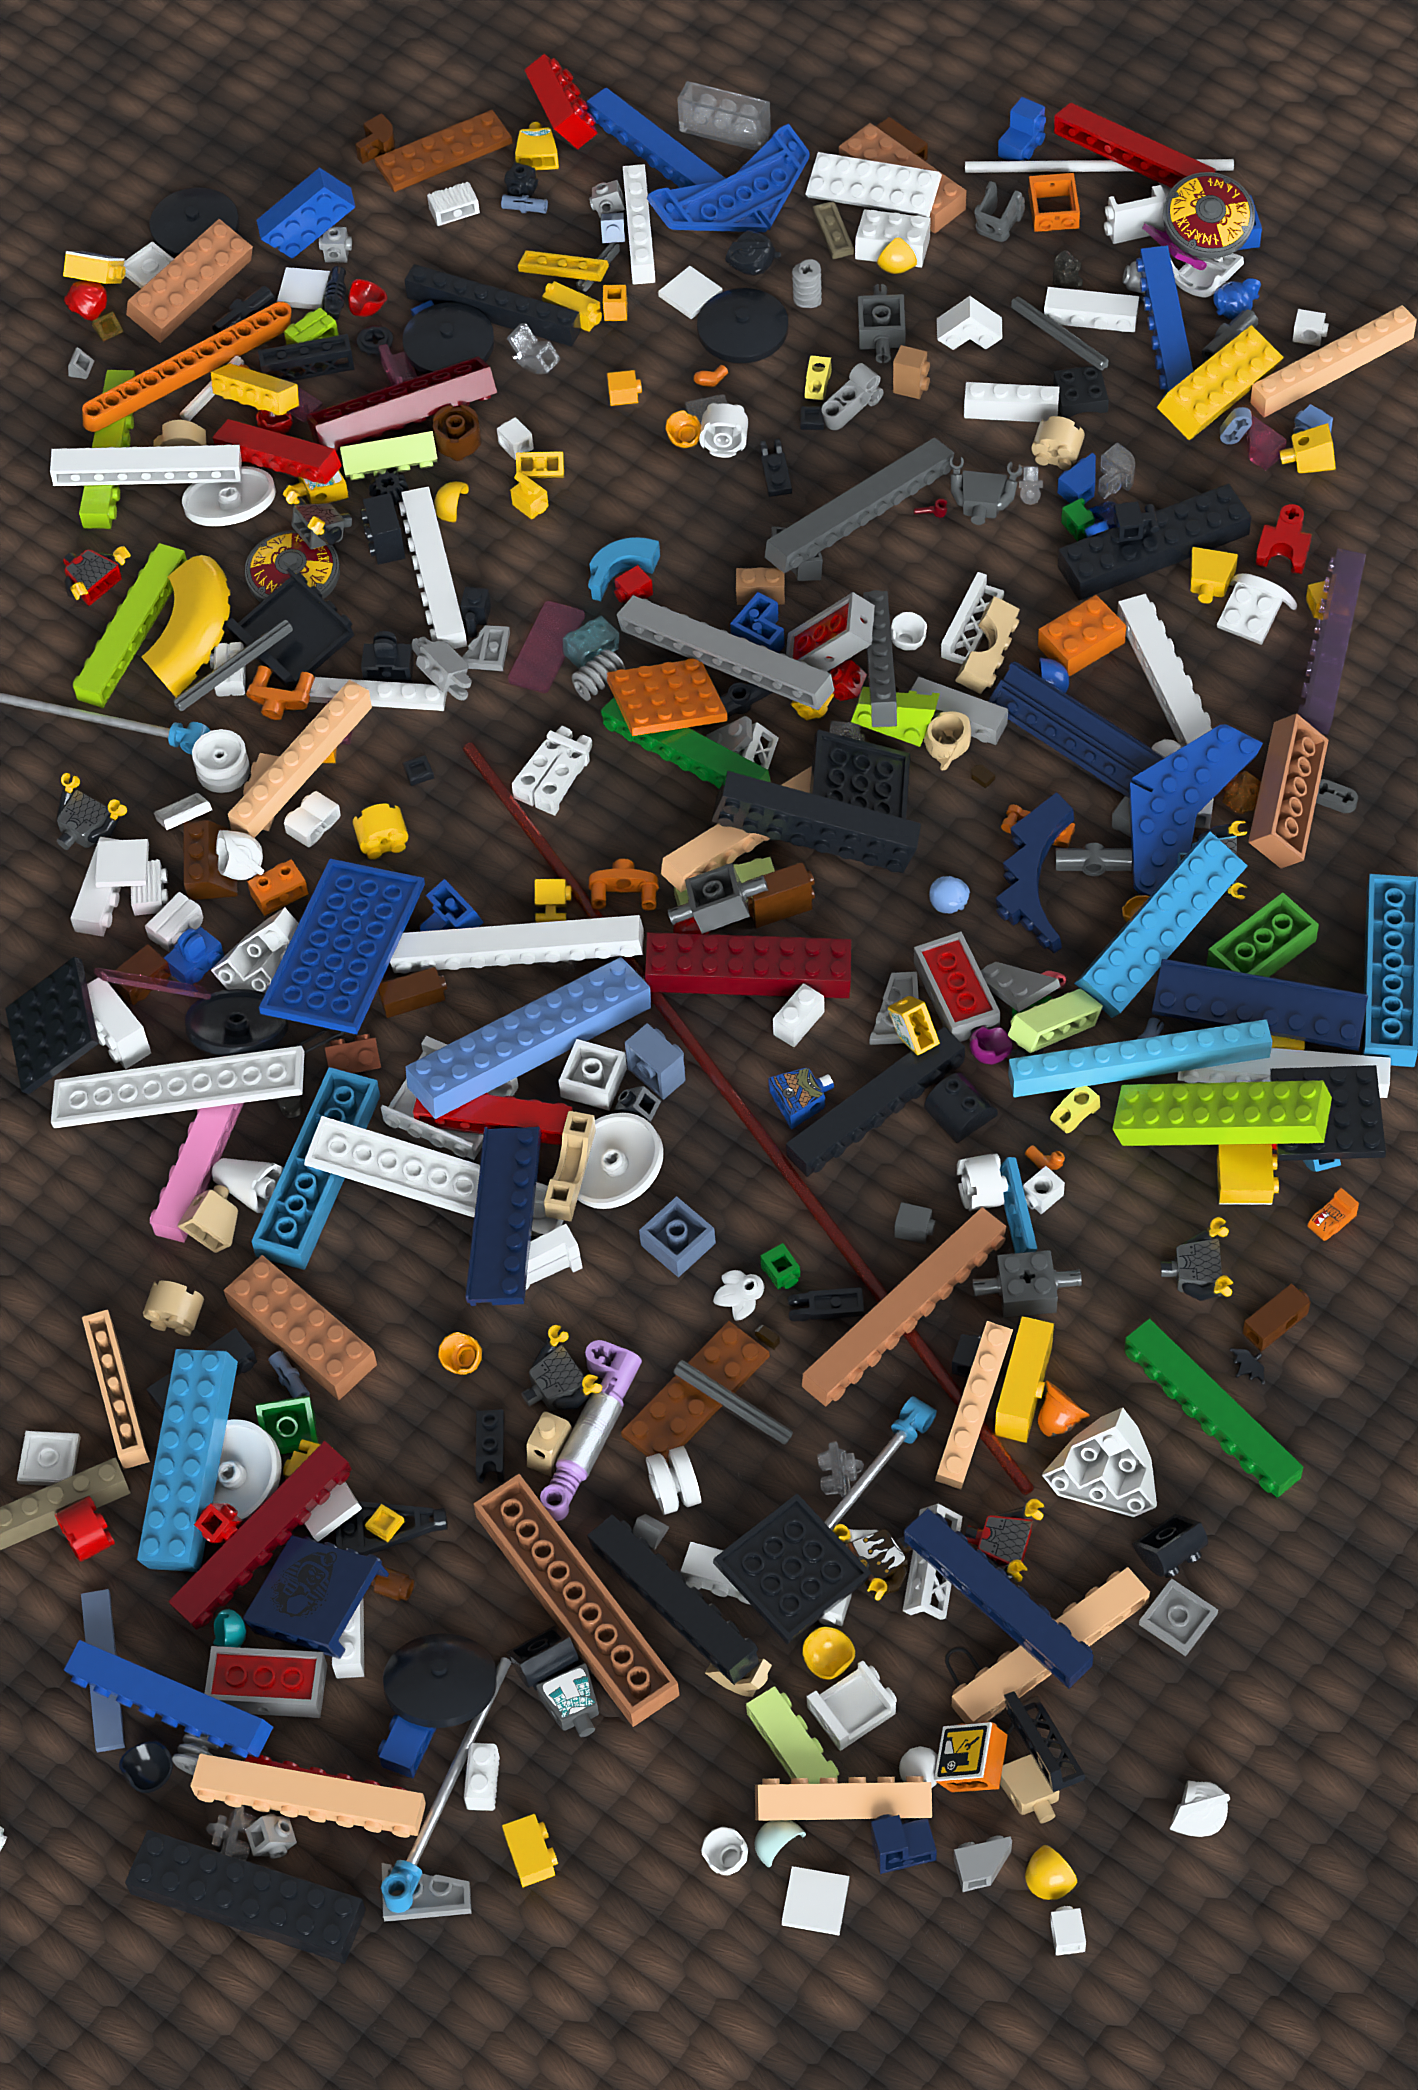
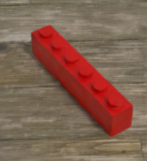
(280, 451)
(500, 1113)

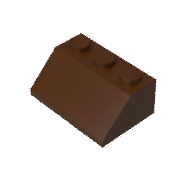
(201, 863)

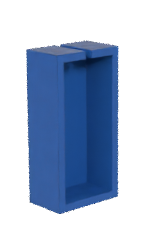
(306, 213)

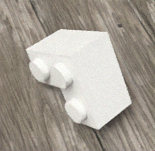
(969, 321)

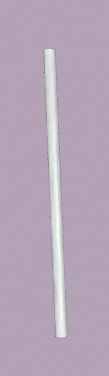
(1070, 166)

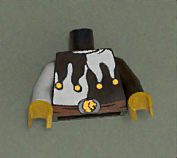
(880, 1555)

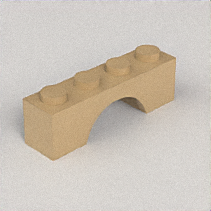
(996, 623)
(574, 1155)

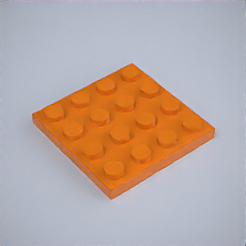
(666, 697)

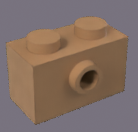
(910, 372)
(763, 580)

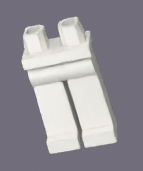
(552, 770)
(552, 1254)

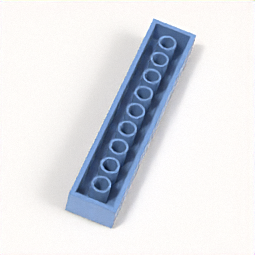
(527, 1037)

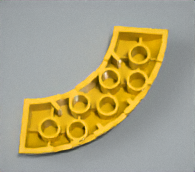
(194, 623)

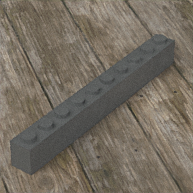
(858, 505)

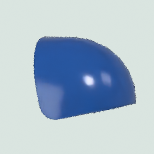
(1054, 673)

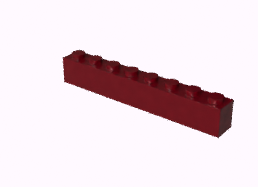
(260, 1535)

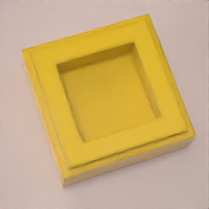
(384, 1523)

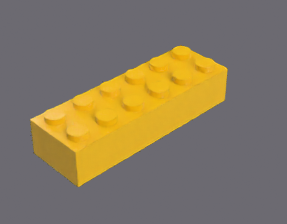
(1219, 382)

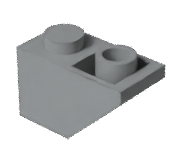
(980, 1863)

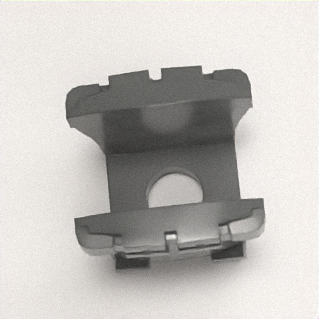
(1001, 226)

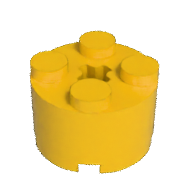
(380, 830)

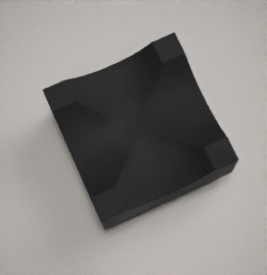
(1081, 391)

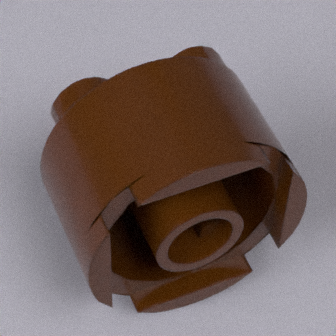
(456, 431)

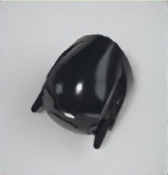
(752, 253)

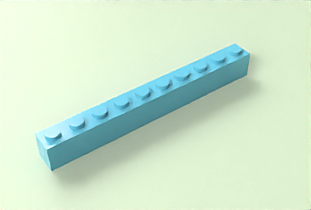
(1140, 1058)

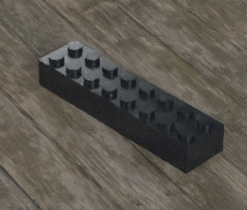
(1197, 522)
(816, 822)
(246, 1896)

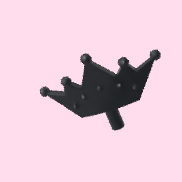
(1248, 1364)

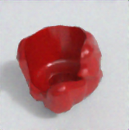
(86, 299)

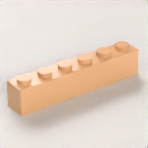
(115, 1389)
(973, 1405)
(843, 1800)

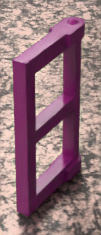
(1164, 240)

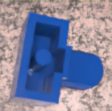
(450, 910)
(194, 955)

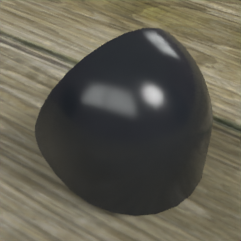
(146, 1766)

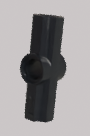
(242, 309)
(749, 695)

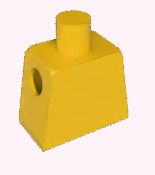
(1311, 450)
(1211, 573)

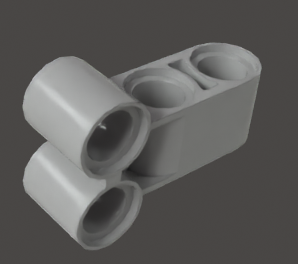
(860, 388)

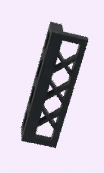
(305, 356)
(1039, 1746)

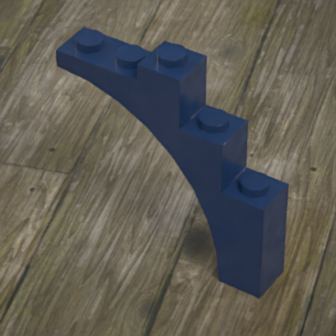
(1033, 839)

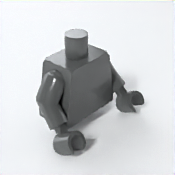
(982, 493)

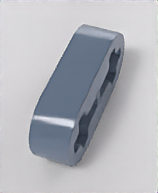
(1232, 430)

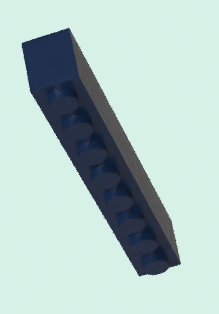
(999, 1598)

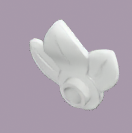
(736, 1295)

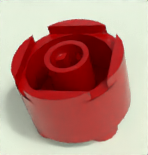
(84, 1529)

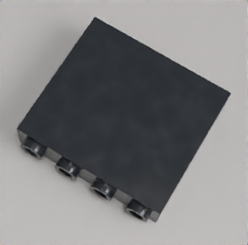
(315, 633)

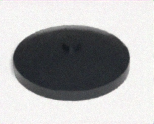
(187, 215)
(742, 325)
(447, 336)
(233, 1023)
(439, 1680)

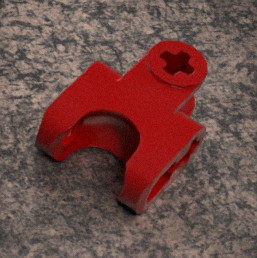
(1285, 539)

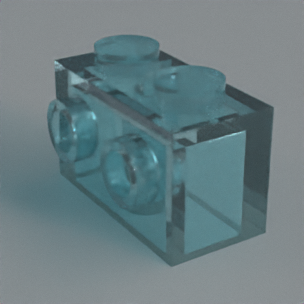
(589, 641)

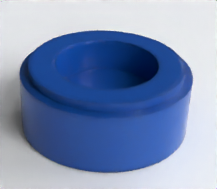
(1096, 528)

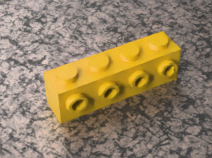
(255, 389)

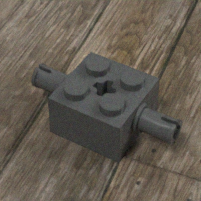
(881, 322)
(717, 898)
(1027, 1283)

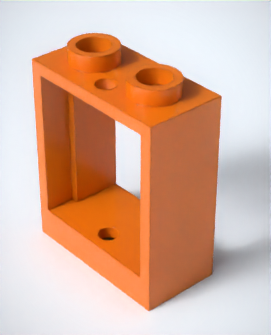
(1063, 185)

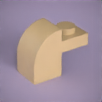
(181, 434)
(748, 1684)

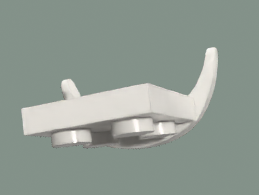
(1205, 282)
(1253, 607)

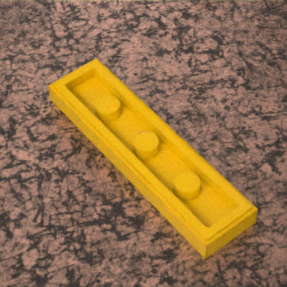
(563, 266)

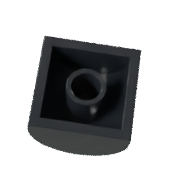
(959, 1106)
(1171, 1544)
(543, 1656)

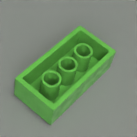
(1265, 939)

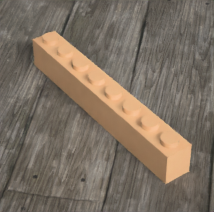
(1333, 361)
(300, 759)
(718, 845)
(1020, 1671)
(308, 1795)

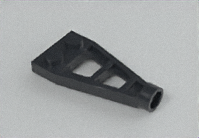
(352, 1533)

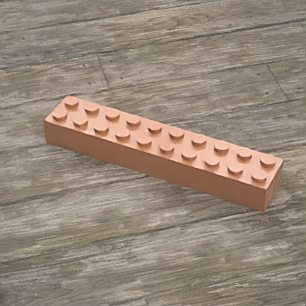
(576, 1600)

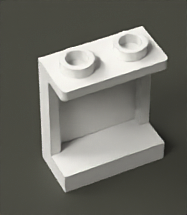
(1127, 219)
(853, 1706)

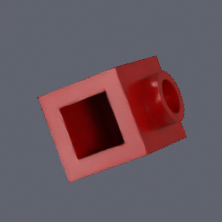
(632, 583)

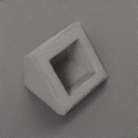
(80, 364)
(650, 1530)

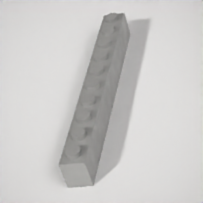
(726, 652)

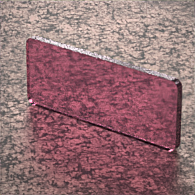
(543, 649)
(152, 983)

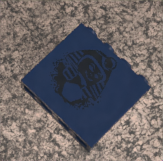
(312, 1595)

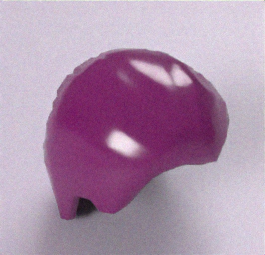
(990, 1045)

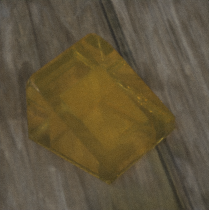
(107, 326)

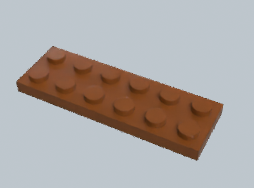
(443, 150)
(682, 1408)

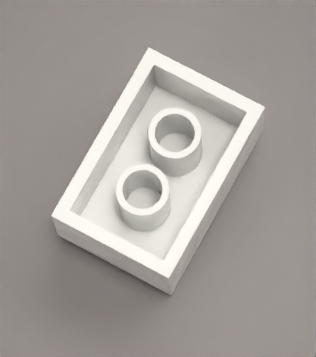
(880, 228)
(117, 1025)

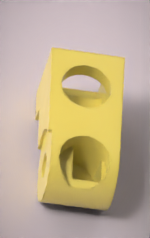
(817, 378)
(1075, 1108)

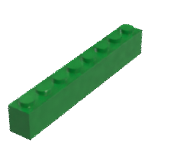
(687, 750)
(1213, 1408)

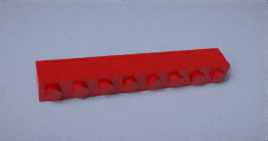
(1125, 146)

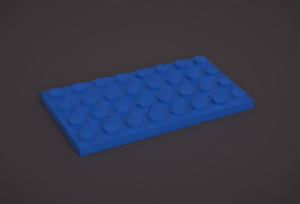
(342, 946)

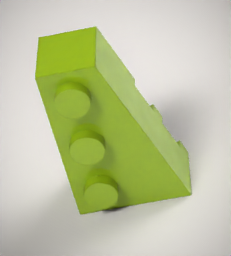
(913, 715)

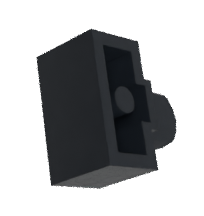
(387, 659)

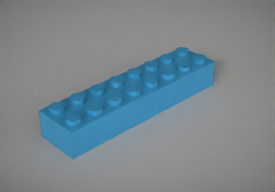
(1161, 924)
(1391, 969)
(306, 1193)
(187, 1459)

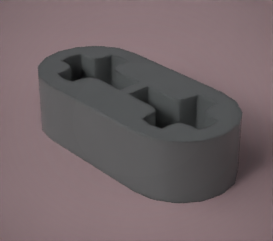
(1335, 795)

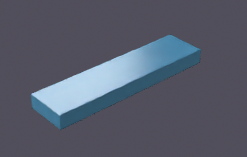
(1017, 1209)

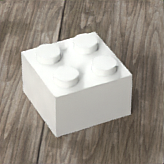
(592, 1074)

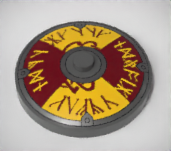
(1208, 215)
(272, 556)

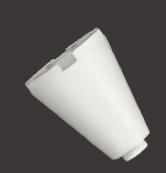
(248, 1180)

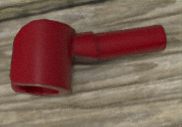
(938, 509)

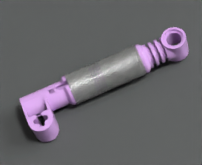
(593, 1424)

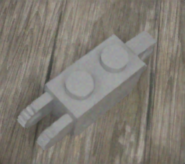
(442, 666)

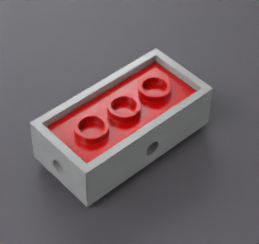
(833, 633)
(956, 986)
(268, 1680)

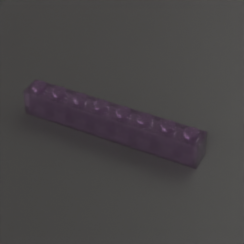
(1332, 640)

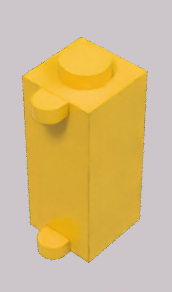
(568, 298)

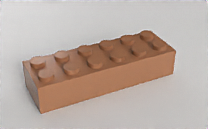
(877, 146)
(189, 280)
(1288, 791)
(300, 1327)

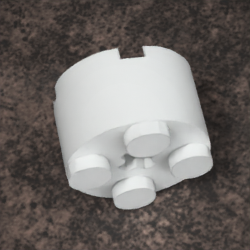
(724, 429)
(981, 1182)

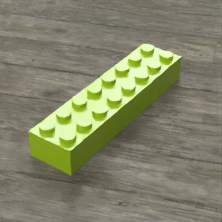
(1222, 1113)

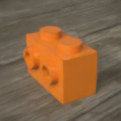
(277, 887)

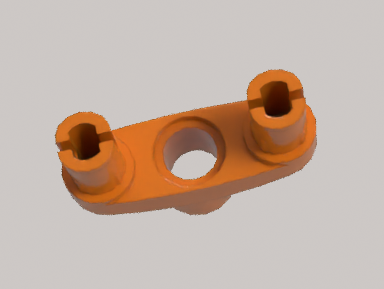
(278, 700)
(623, 878)

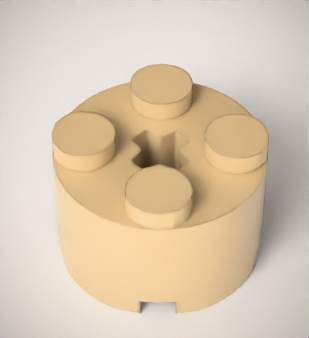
(1057, 442)
(173, 1307)

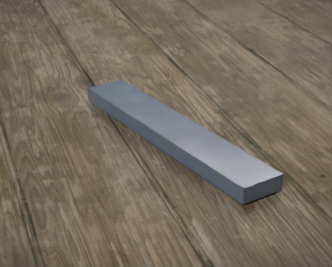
(100, 1633)

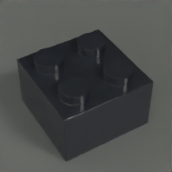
(382, 529)

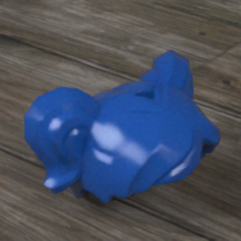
(1236, 297)

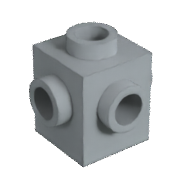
(607, 198)
(335, 244)
(271, 1836)

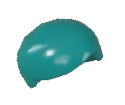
(229, 1629)

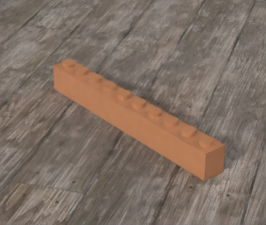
(904, 1307)

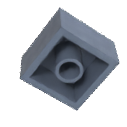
(655, 1061)
(677, 1236)

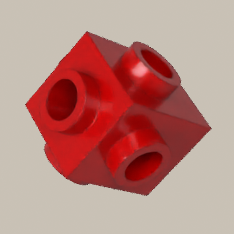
(847, 680)
(218, 1522)

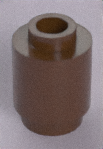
(395, 1586)

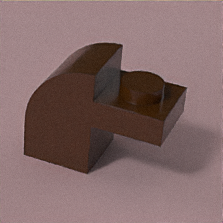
(378, 139)

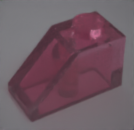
(1263, 444)

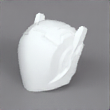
(238, 855)
(1201, 1810)

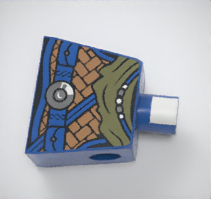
(799, 1094)

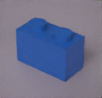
(404, 1746)

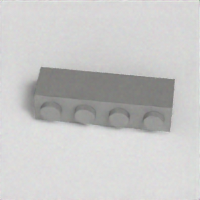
(985, 718)

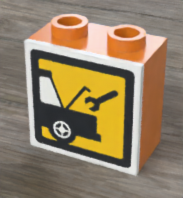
(971, 1757)

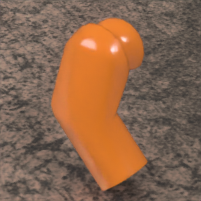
(710, 378)
(1052, 1161)

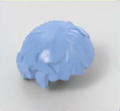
(948, 894)

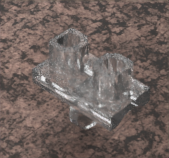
(1030, 485)
(843, 1468)
(237, 1823)

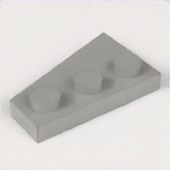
(1018, 986)
(898, 987)
(432, 1897)

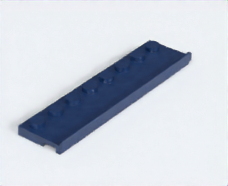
(1073, 728)
(1234, 997)
(503, 1216)

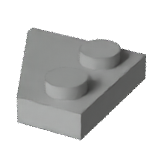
(488, 649)
(734, 735)

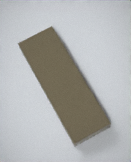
(833, 230)

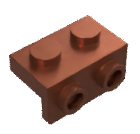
(353, 1056)

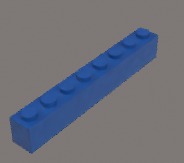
(649, 141)
(1165, 316)
(168, 1699)

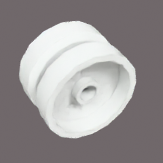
(221, 761)
(669, 1481)

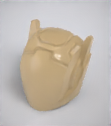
(948, 737)

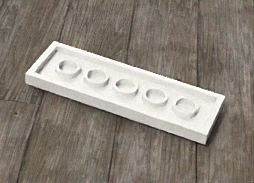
(873, 184)

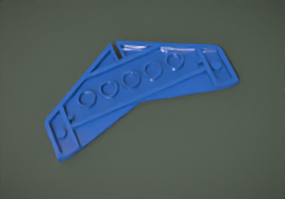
(743, 200)
(1179, 790)

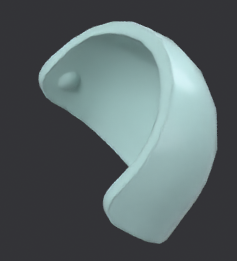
(773, 1837)

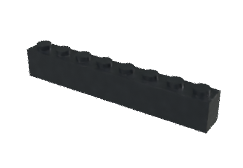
(498, 305)
(874, 1103)
(674, 1599)

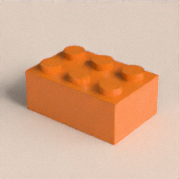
(1082, 635)

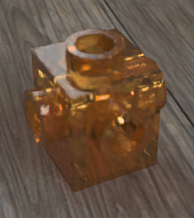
(1242, 793)

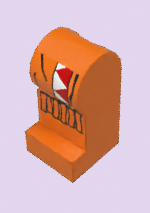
(1334, 1215)

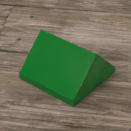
(288, 1422)

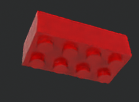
(561, 100)

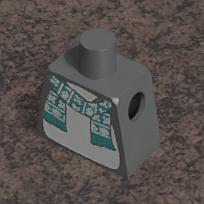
(571, 1700)

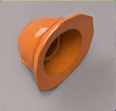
(1059, 1412)

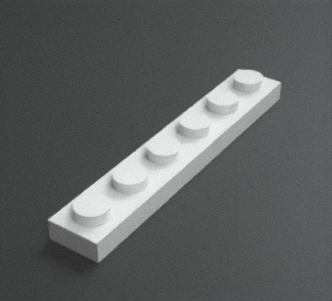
(384, 693)

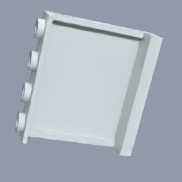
(401, 1115)

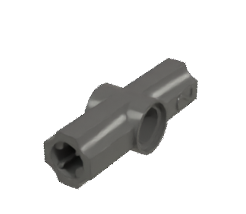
(1228, 332)
(1093, 859)

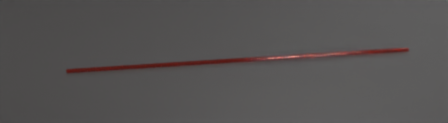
(750, 1121)

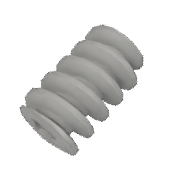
(807, 284)
(595, 673)
(190, 1751)

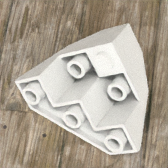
(257, 955)
(1106, 1467)

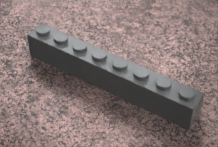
(880, 663)

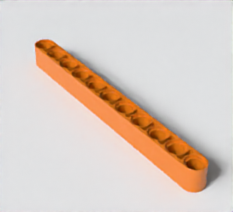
(186, 367)

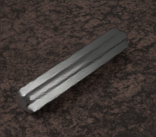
(608, 254)

